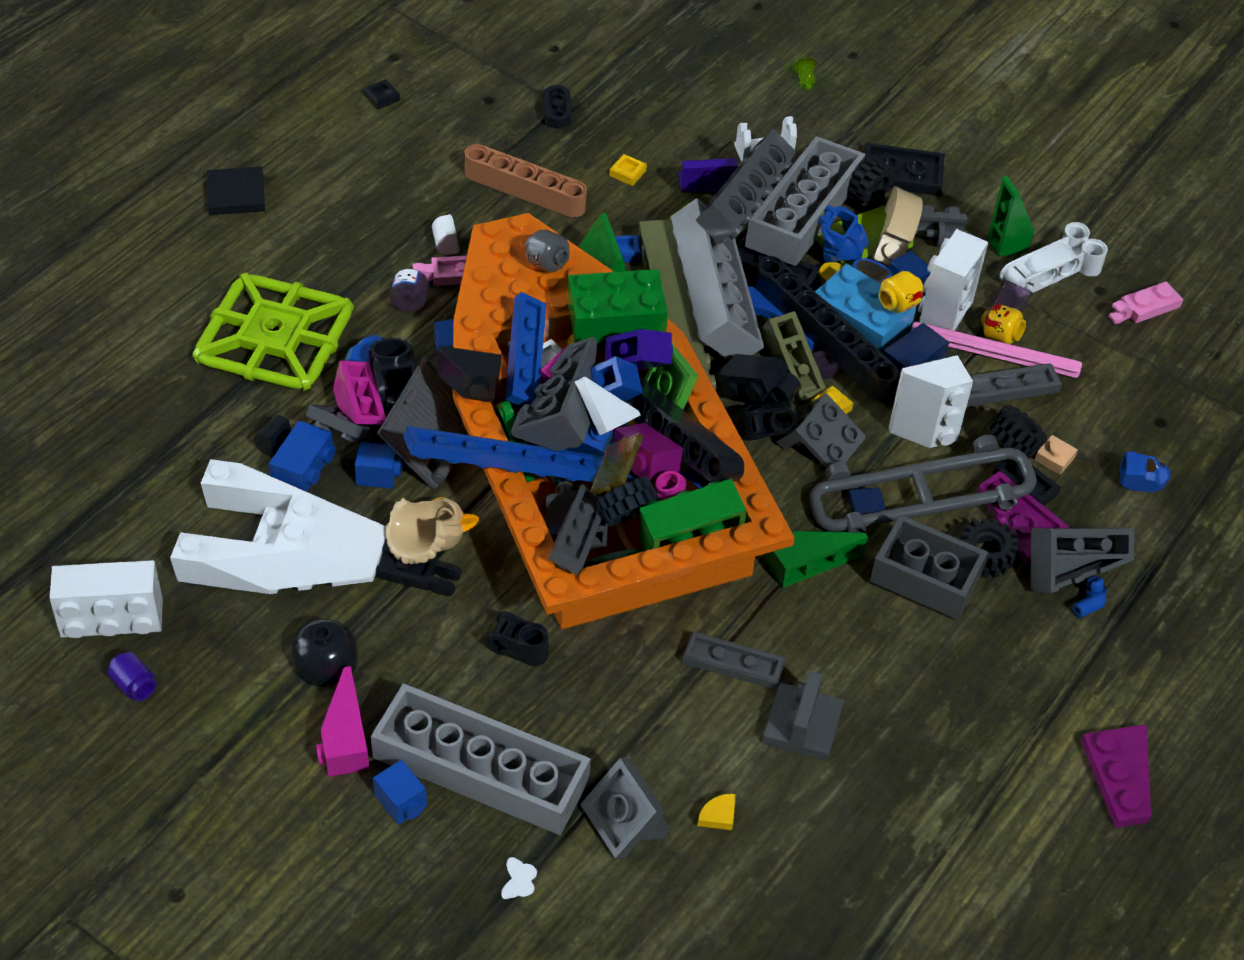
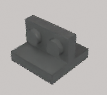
(803, 719)
(625, 809)

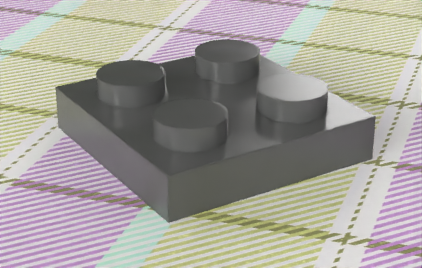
(332, 417)

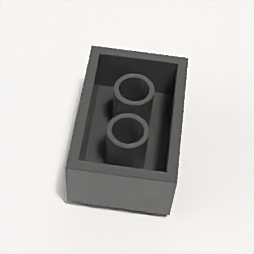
(928, 566)

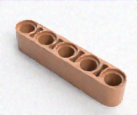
(525, 180)

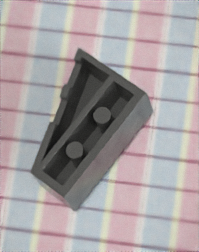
(1073, 554)

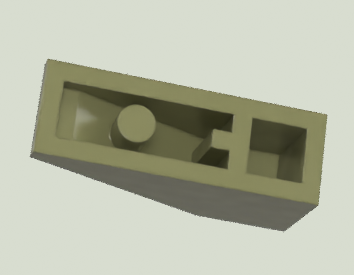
(786, 340)

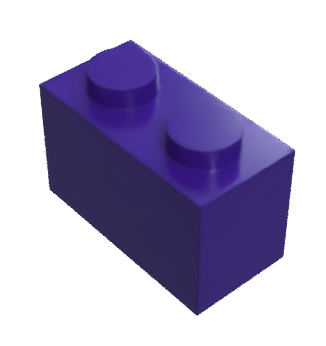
(641, 347)

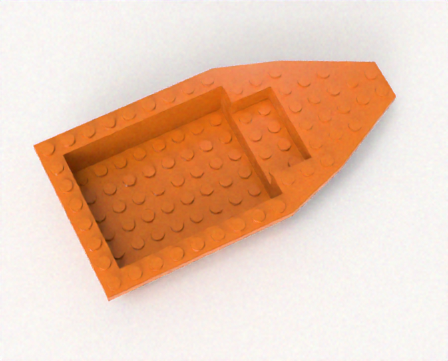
(483, 319)

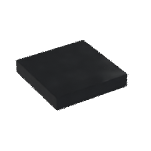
(235, 190)

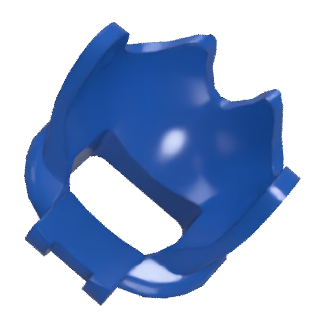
(839, 246)

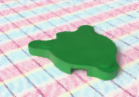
(507, 419)

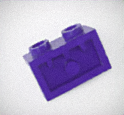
(705, 174)

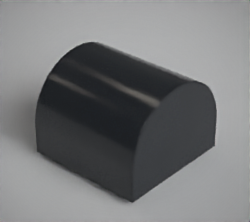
(272, 435)

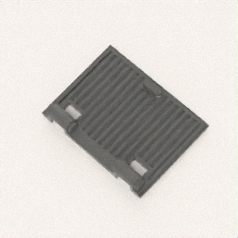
(423, 404)

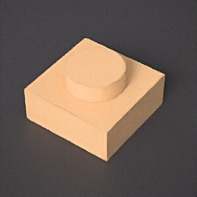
(1056, 454)

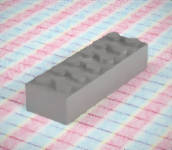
(790, 214)
(716, 287)
(481, 758)

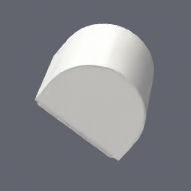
(445, 235)

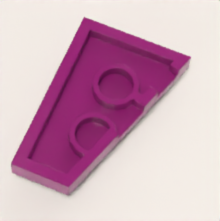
(1022, 517)

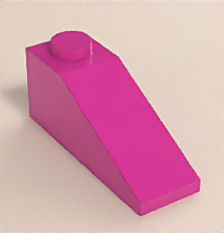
(358, 393)
(342, 731)

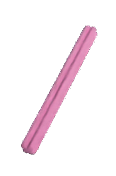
(1006, 351)

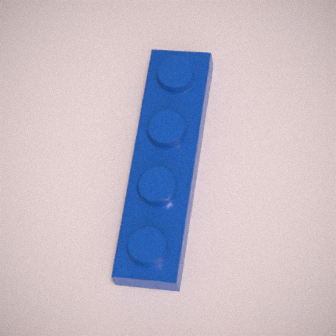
(525, 349)

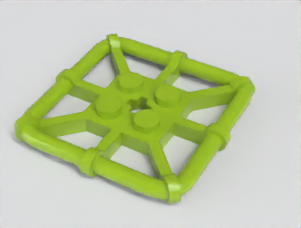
(280, 343)

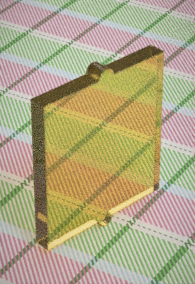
(616, 464)

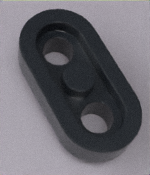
(557, 106)

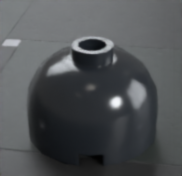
(323, 651)

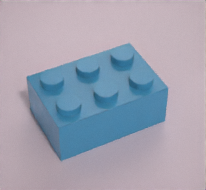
(857, 300)

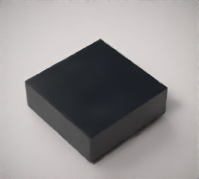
(381, 94)

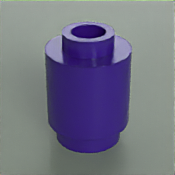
(132, 676)

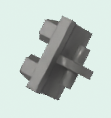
(940, 224)

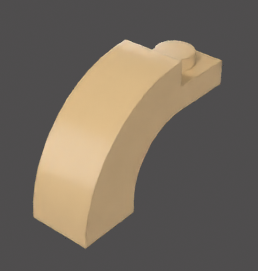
(901, 223)

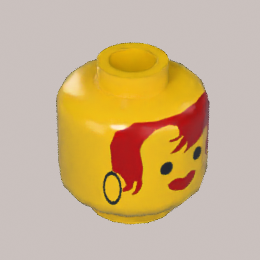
(901, 292)
(1003, 324)

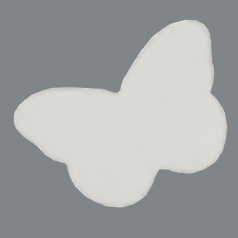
(521, 879)

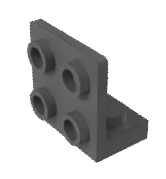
(825, 432)

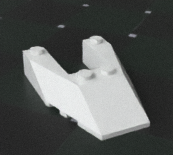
(296, 543)

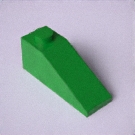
(1010, 224)
(814, 554)

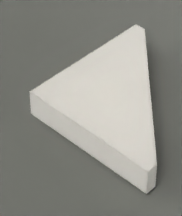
(604, 407)

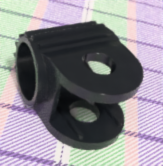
(391, 360)

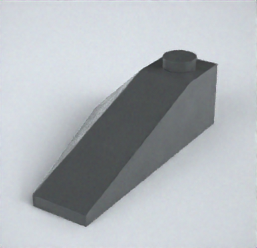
(558, 413)

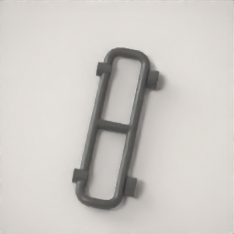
(986, 451)

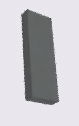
(734, 660)

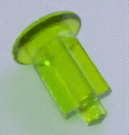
(804, 68)

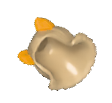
(426, 528)

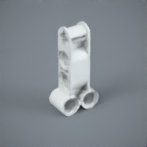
(1058, 260)

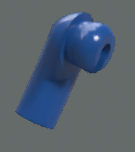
(1094, 597)

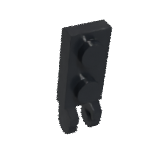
(420, 574)

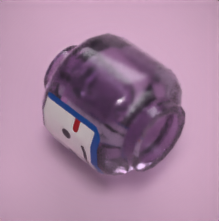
(409, 290)

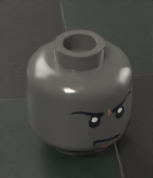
(547, 250)

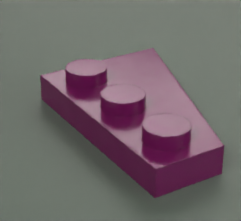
(1121, 772)

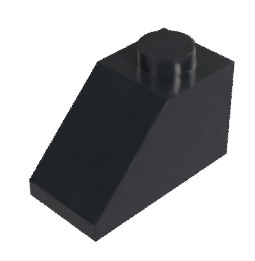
(470, 372)

